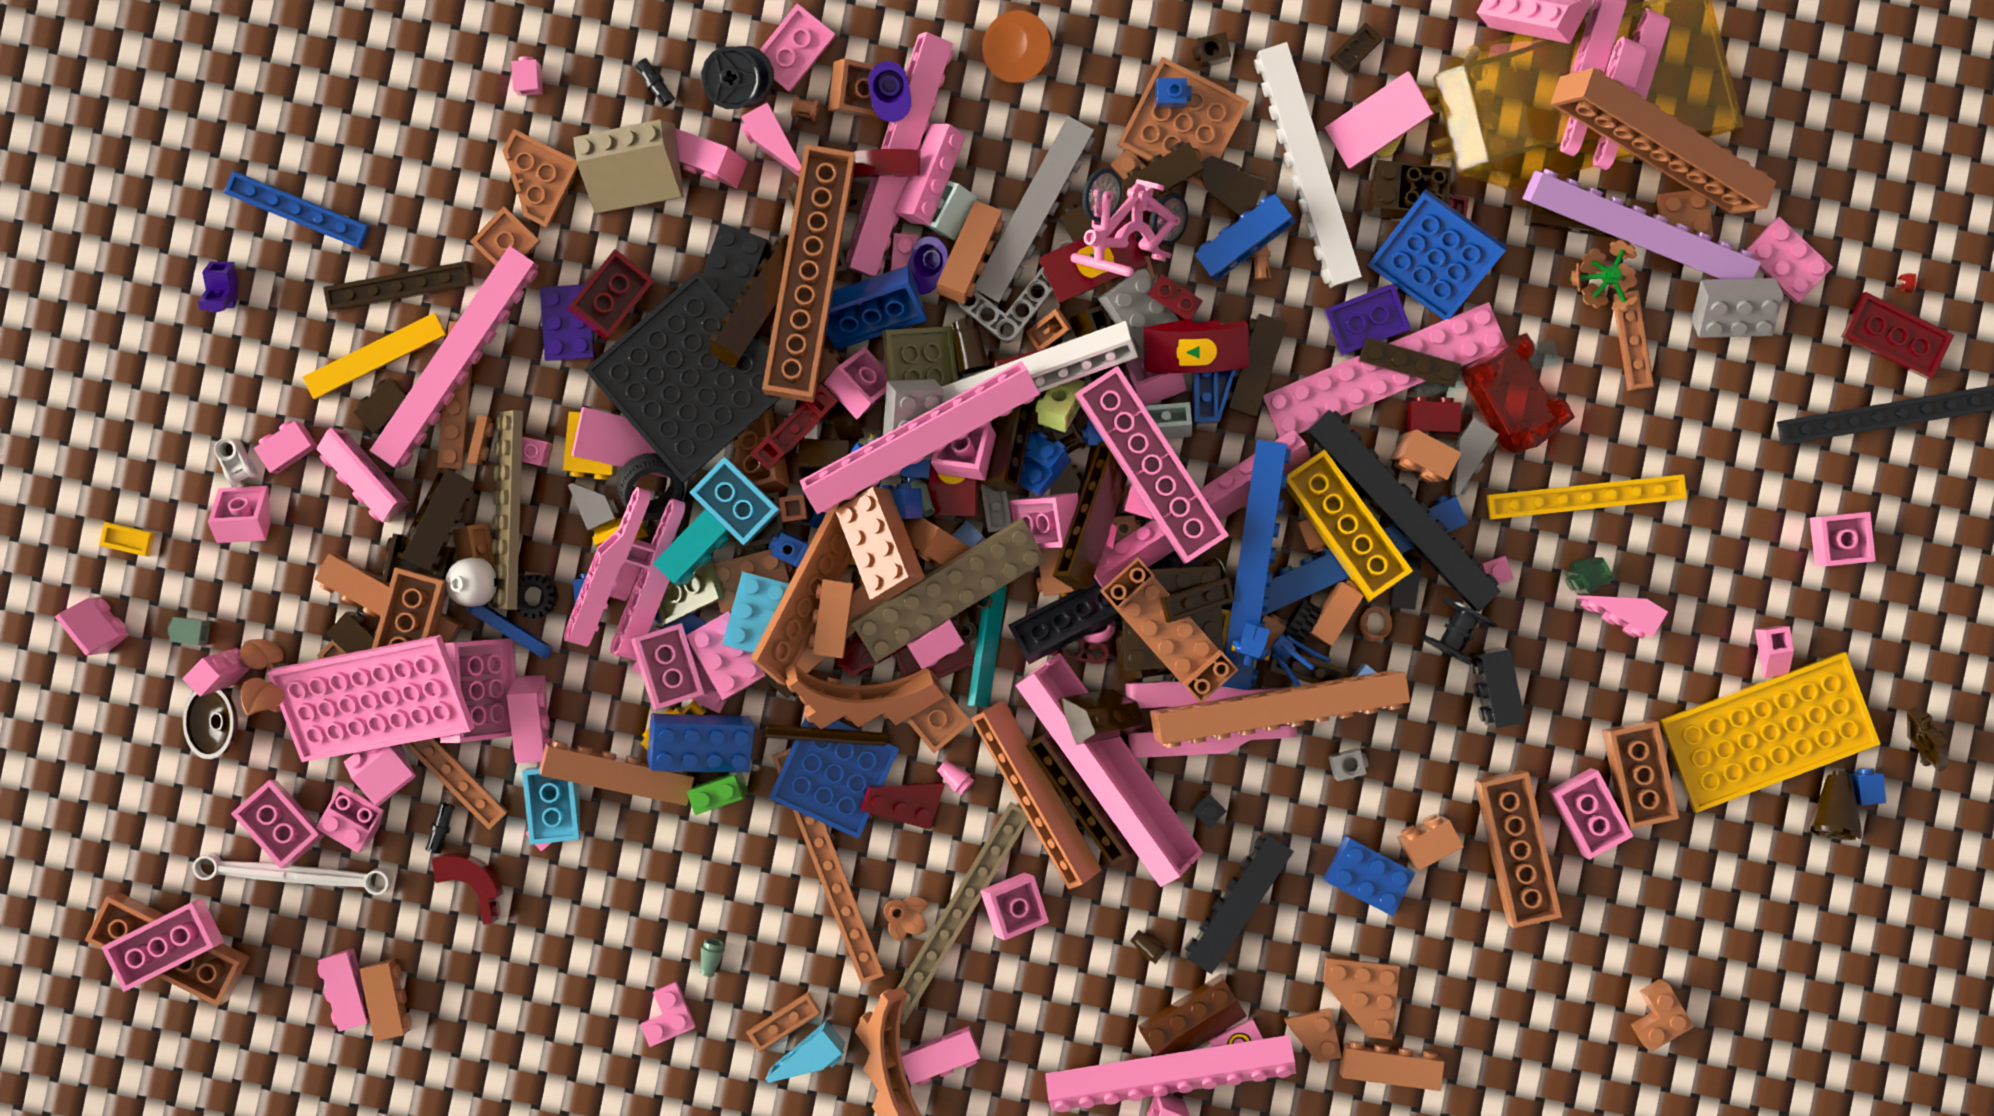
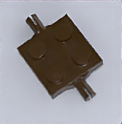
(1927, 739)

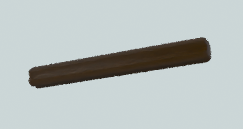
(826, 735)

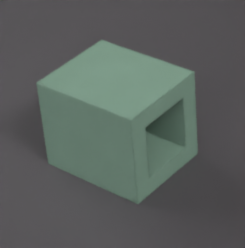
(189, 630)

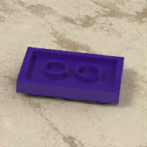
(1369, 315)
(563, 333)

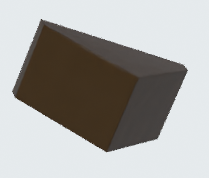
(845, 423)

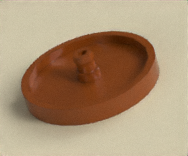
(1017, 47)

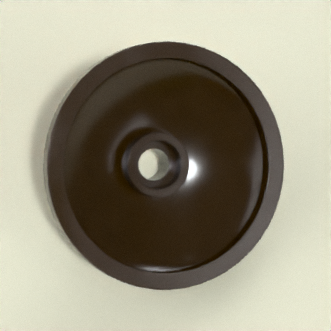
(210, 724)

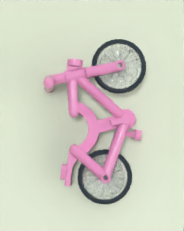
(1100, 202)

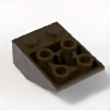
(1400, 184)

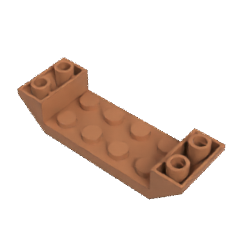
(1177, 644)

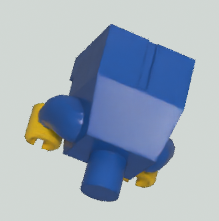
(1252, 644)

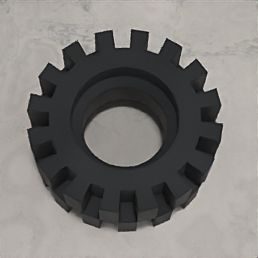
(547, 602)
(1302, 621)

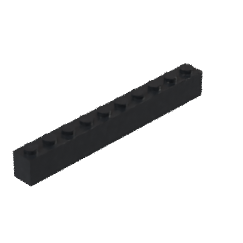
(1403, 511)

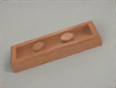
(784, 1022)

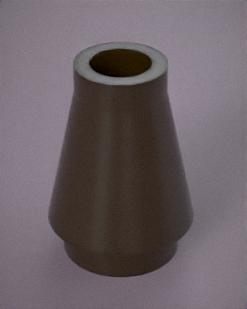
(1148, 946)

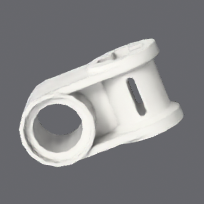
(236, 466)

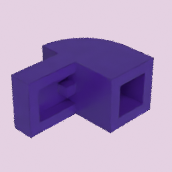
(220, 287)

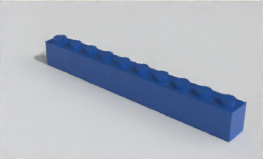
(1256, 551)
(1325, 570)

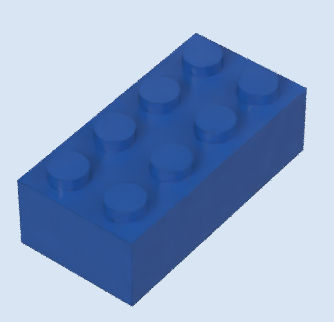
(700, 743)

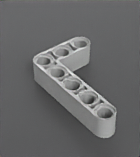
(1010, 317)

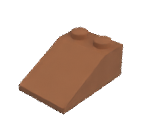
(850, 89)

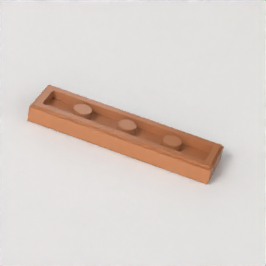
(1633, 346)

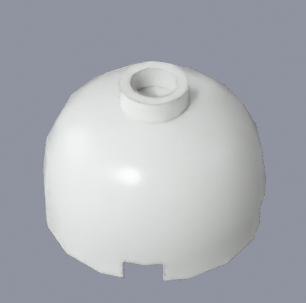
(471, 582)

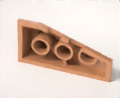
(767, 481)

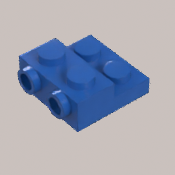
(1042, 463)

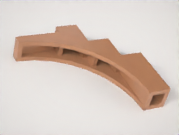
(894, 700)
(884, 1067)

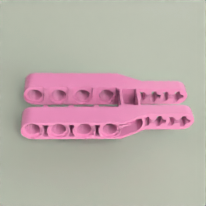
(1630, 63)
(615, 573)
(1175, 694)

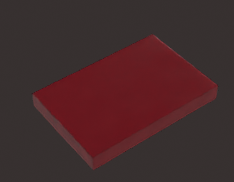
(946, 665)

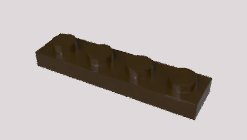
(1409, 362)

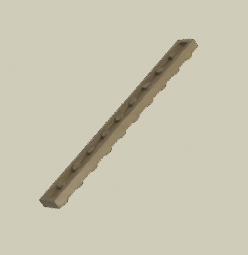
(961, 906)

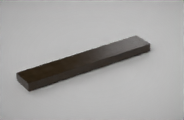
(398, 286)

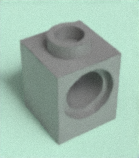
(1337, 764)

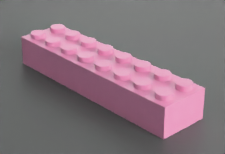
(1151, 465)

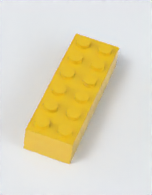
(1347, 526)

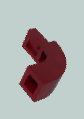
(474, 873)

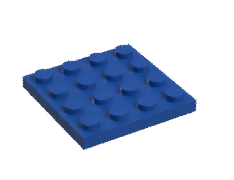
(1437, 255)
(832, 779)

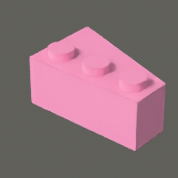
(709, 159)
(528, 717)

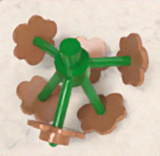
(1616, 276)

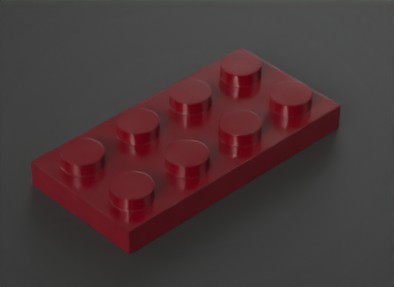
(1897, 336)

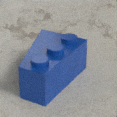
(1210, 395)

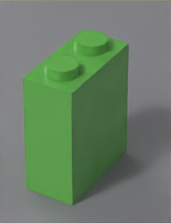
(717, 792)

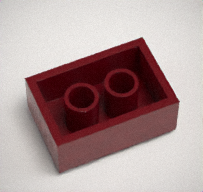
(610, 294)

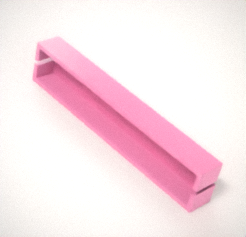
(1114, 777)

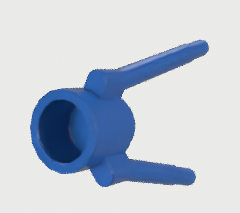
(1284, 648)

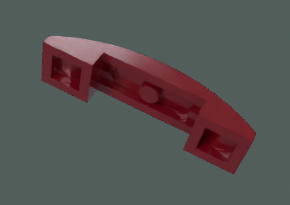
(887, 162)
(794, 429)

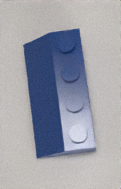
(873, 306)

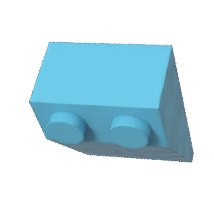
(551, 808)
(812, 1054)

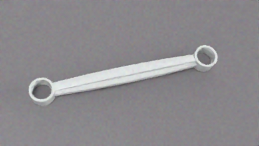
(293, 874)

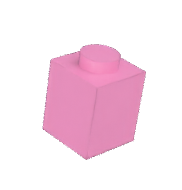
(527, 76)

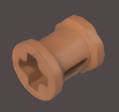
(805, 108)

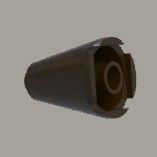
(1837, 809)

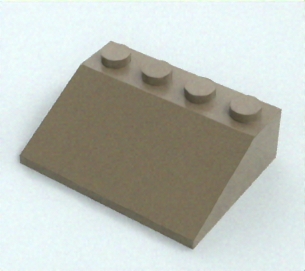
(630, 165)

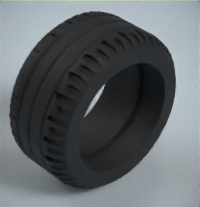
(644, 465)

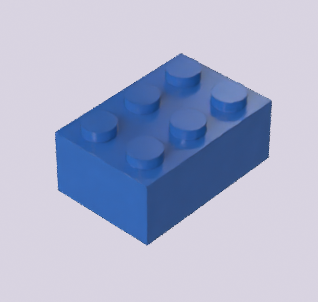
(1369, 875)

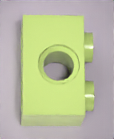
(1059, 405)

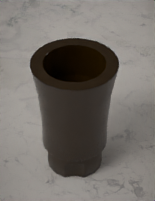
(969, 347)

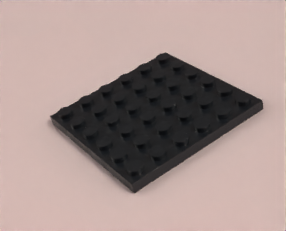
(674, 388)

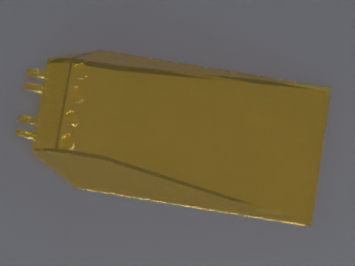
(1502, 91)

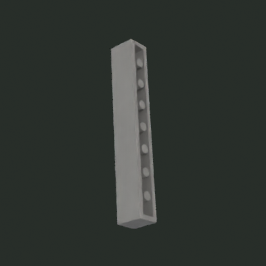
(1034, 209)

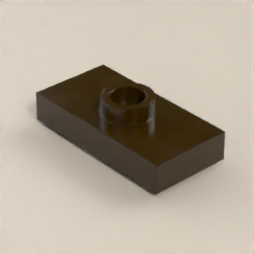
(1356, 49)

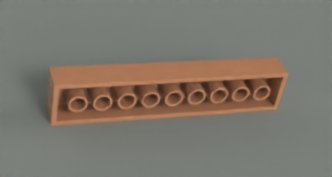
(1662, 141)
(809, 273)
(1280, 706)

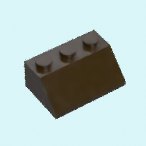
(1101, 715)

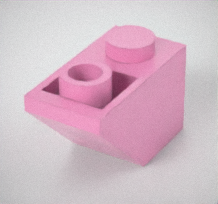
(1775, 650)

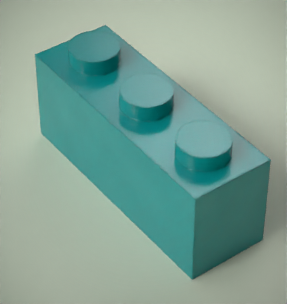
(692, 549)

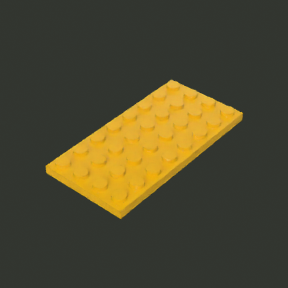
(1769, 732)

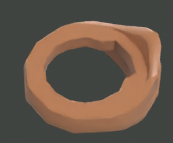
(1372, 637)

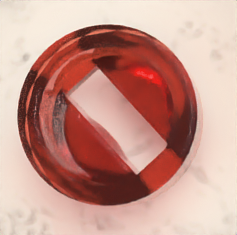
(1908, 284)

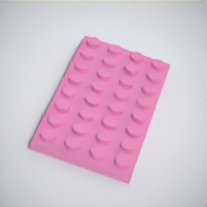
(372, 699)

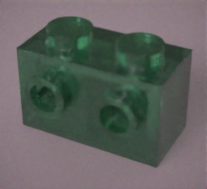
(1588, 574)

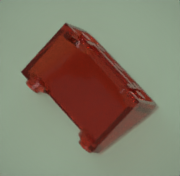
(1514, 397)

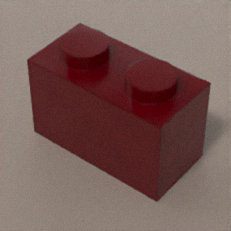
(1434, 416)

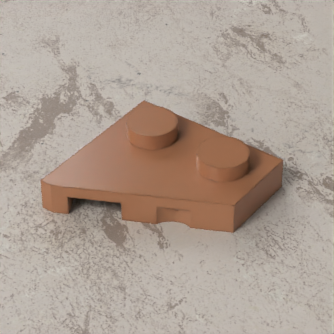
(1316, 1033)

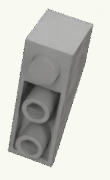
(1473, 443)

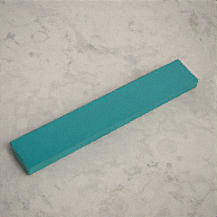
(987, 650)

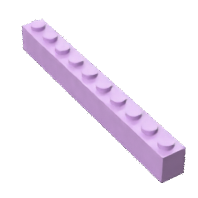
(1639, 229)

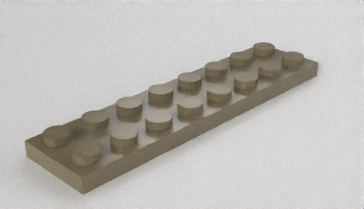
(507, 503)
(948, 590)

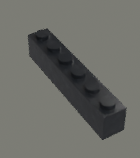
(1238, 903)

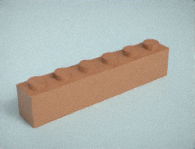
(369, 591)
(614, 773)

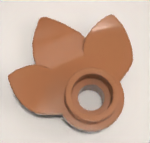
(909, 918)

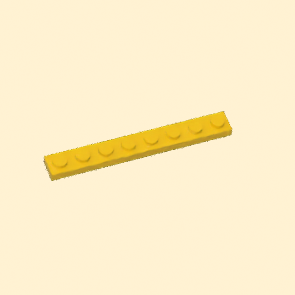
(1586, 496)

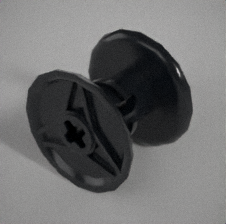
(737, 77)
(1459, 631)

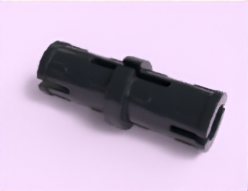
(654, 82)
(440, 827)

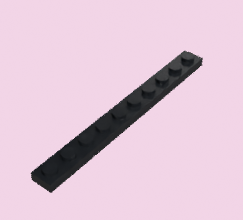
(1886, 415)

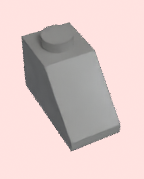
(594, 506)

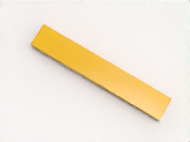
(374, 356)

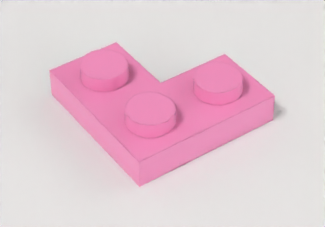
(674, 1017)

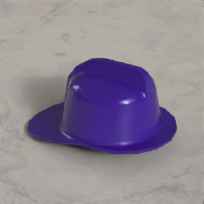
(889, 91)
(927, 263)

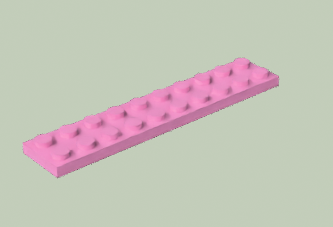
(1357, 384)

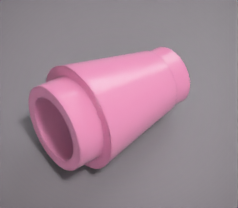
(955, 777)

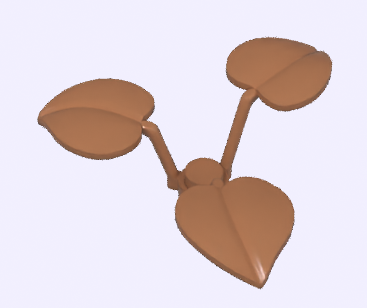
(257, 693)

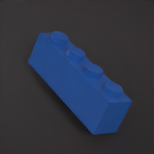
(1245, 237)

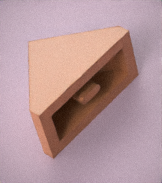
(1049, 330)

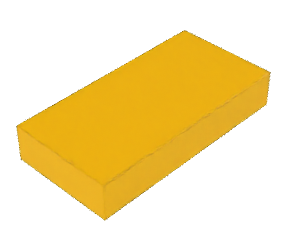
(127, 539)

